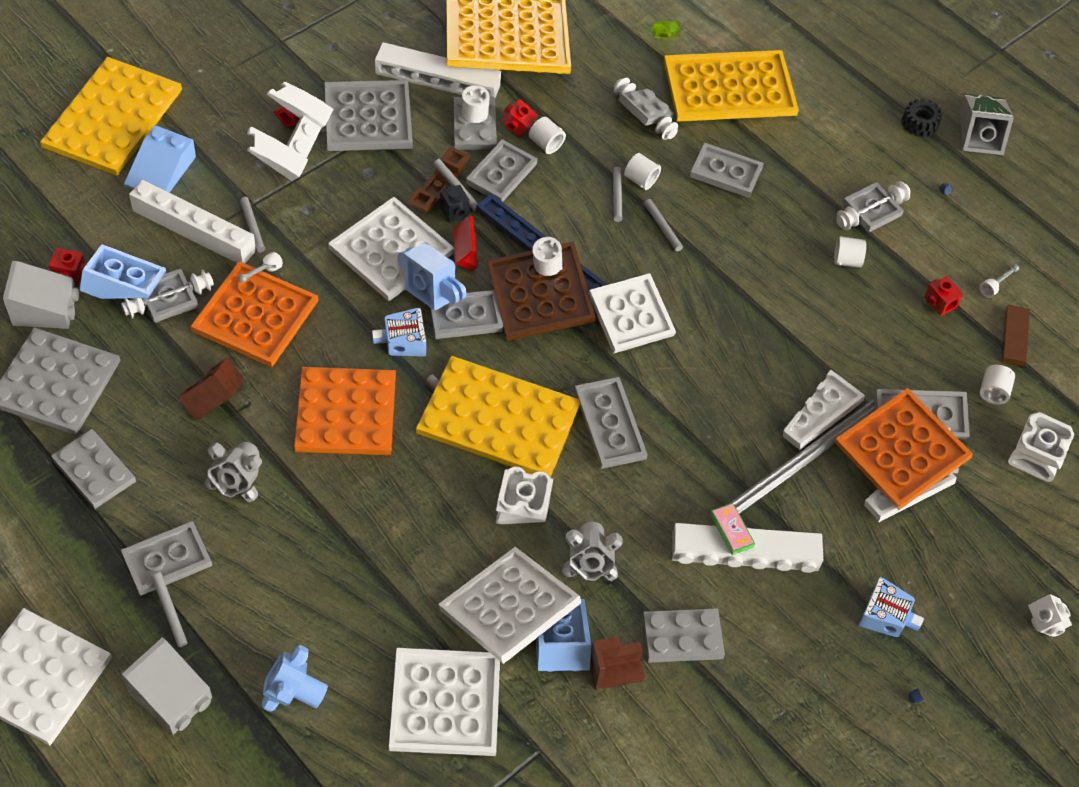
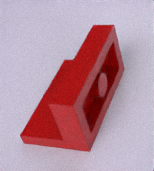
(465, 244)

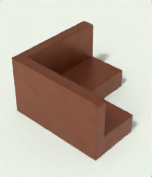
(213, 389)
(615, 664)

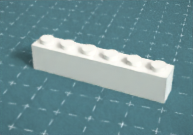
(433, 70)
(192, 222)
(771, 550)

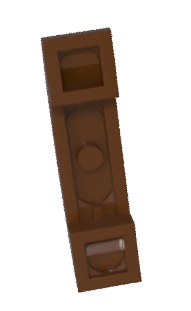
(428, 196)

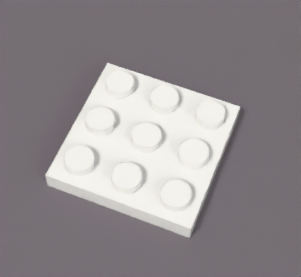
(631, 313)

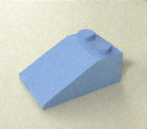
(161, 159)
(119, 275)
(566, 643)

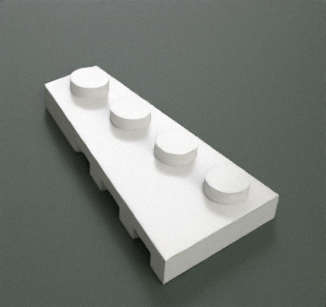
(828, 405)
(882, 508)

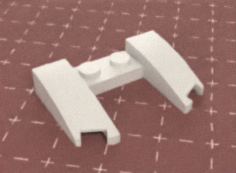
(291, 158)

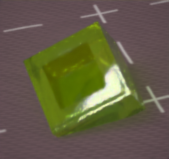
(666, 29)

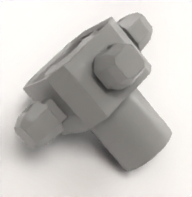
(234, 470)
(592, 553)

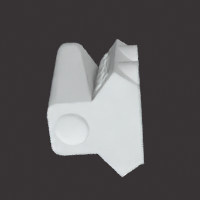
(1042, 446)
(523, 497)

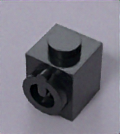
(454, 203)

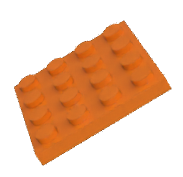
(255, 315)
(345, 411)
(903, 448)

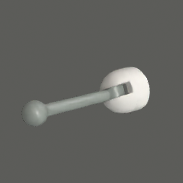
(270, 262)
(991, 286)

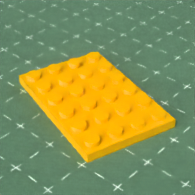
(730, 85)
(111, 116)
(499, 417)

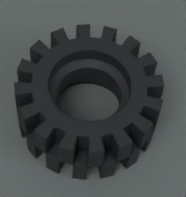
(919, 125)

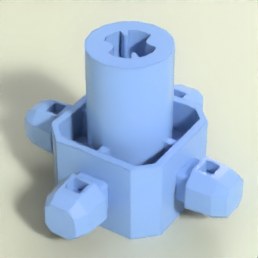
(289, 681)

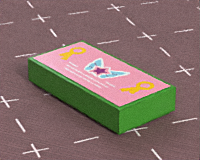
(732, 529)

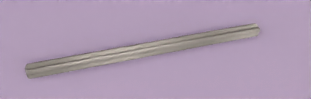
(800, 460)

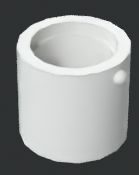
(475, 104)
(547, 135)
(642, 171)
(850, 252)
(547, 256)
(997, 384)

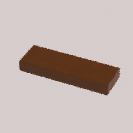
(1015, 335)

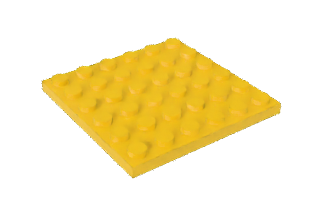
(508, 35)

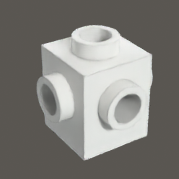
(1050, 615)

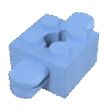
(430, 276)

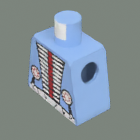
(403, 334)
(890, 610)

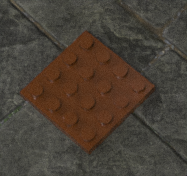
(537, 302)

